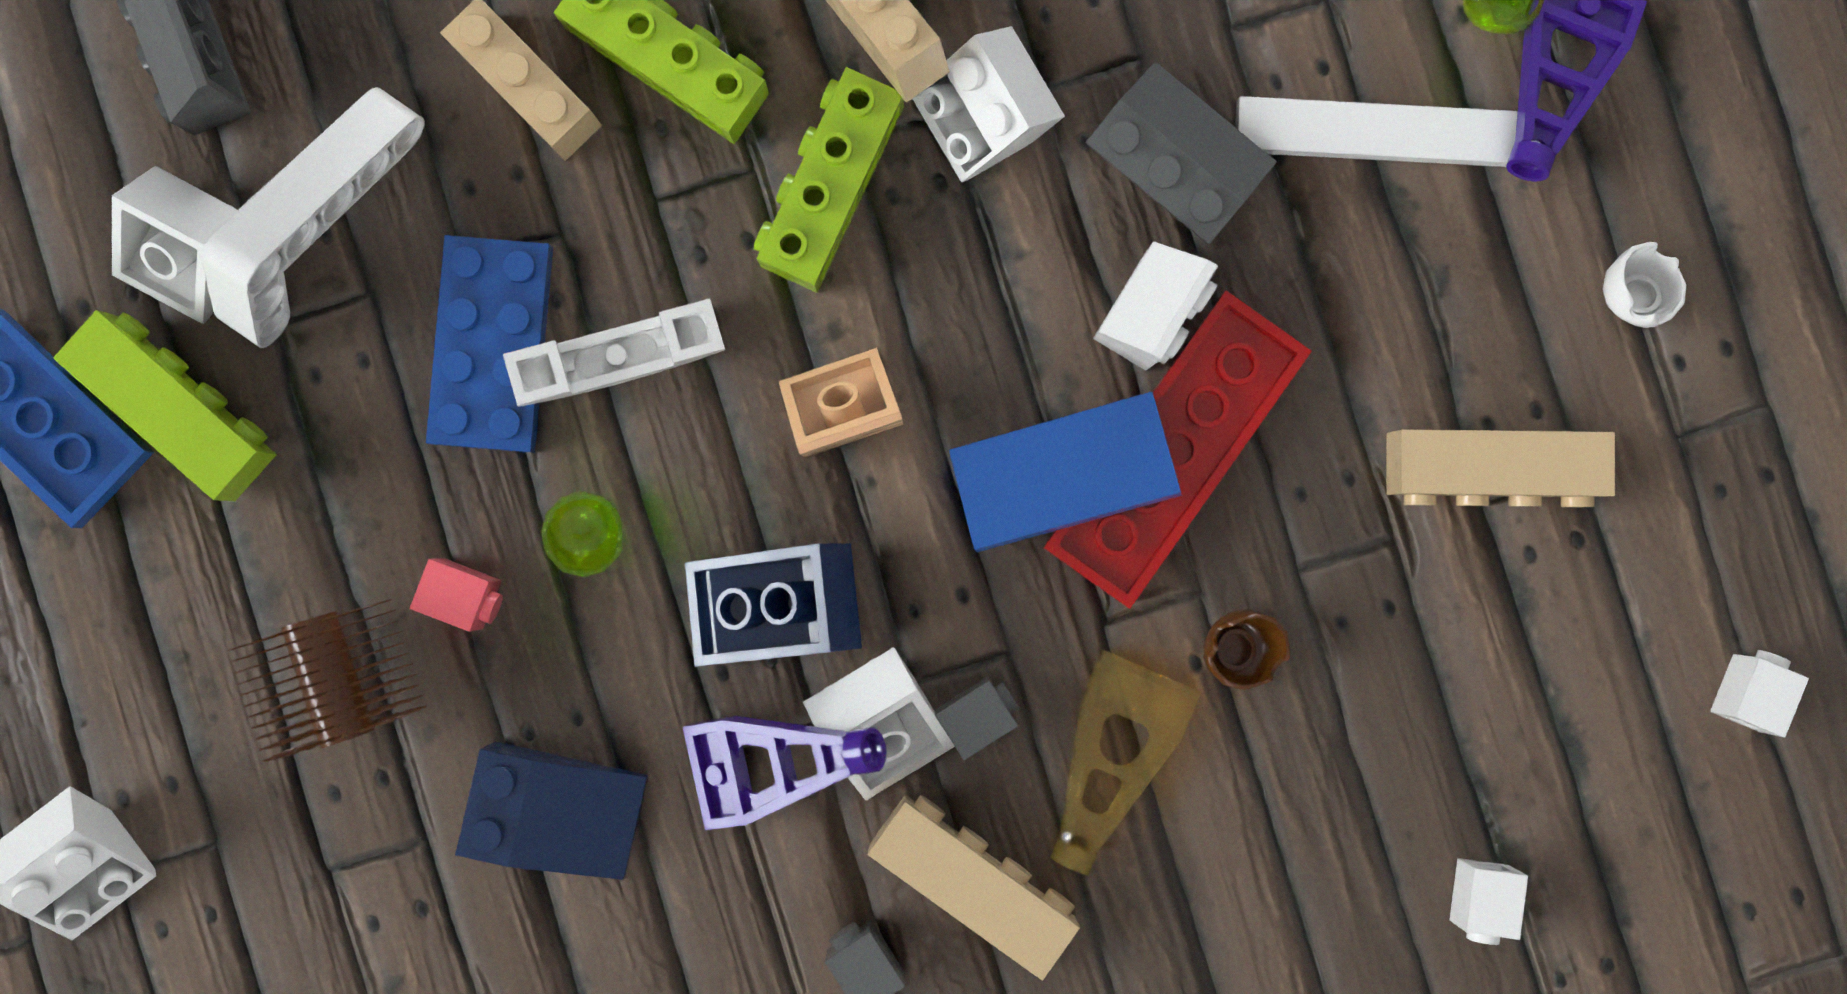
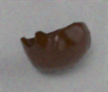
(1245, 649)

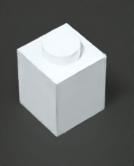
(1760, 693)
(1488, 900)

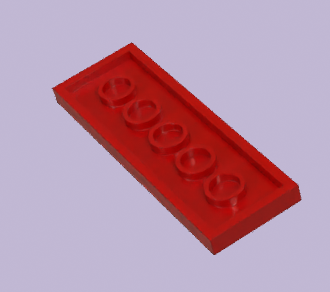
(1208, 413)

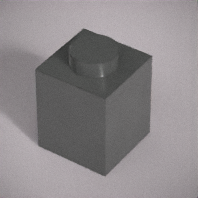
(978, 716)
(863, 961)

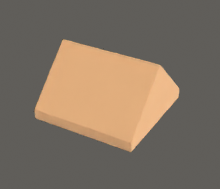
(840, 403)

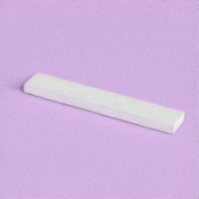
(1378, 131)

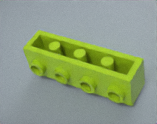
(671, 59)
(830, 179)
(166, 405)

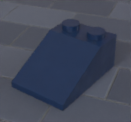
(773, 604)
(550, 813)

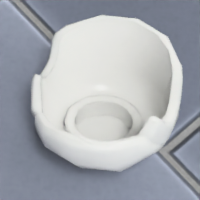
(1644, 286)

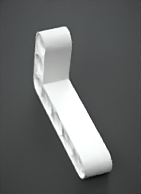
(283, 219)

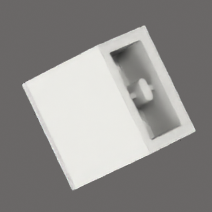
(988, 103)
(1154, 305)
(70, 864)

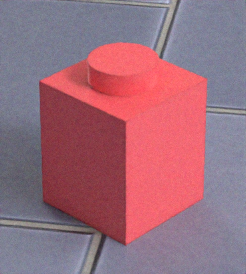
(457, 595)

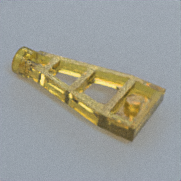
(1145, 698)

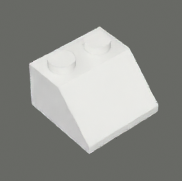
(160, 239)
(888, 699)

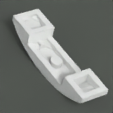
(614, 355)

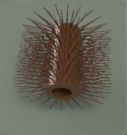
(328, 684)

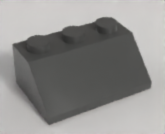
(187, 62)
(1181, 152)

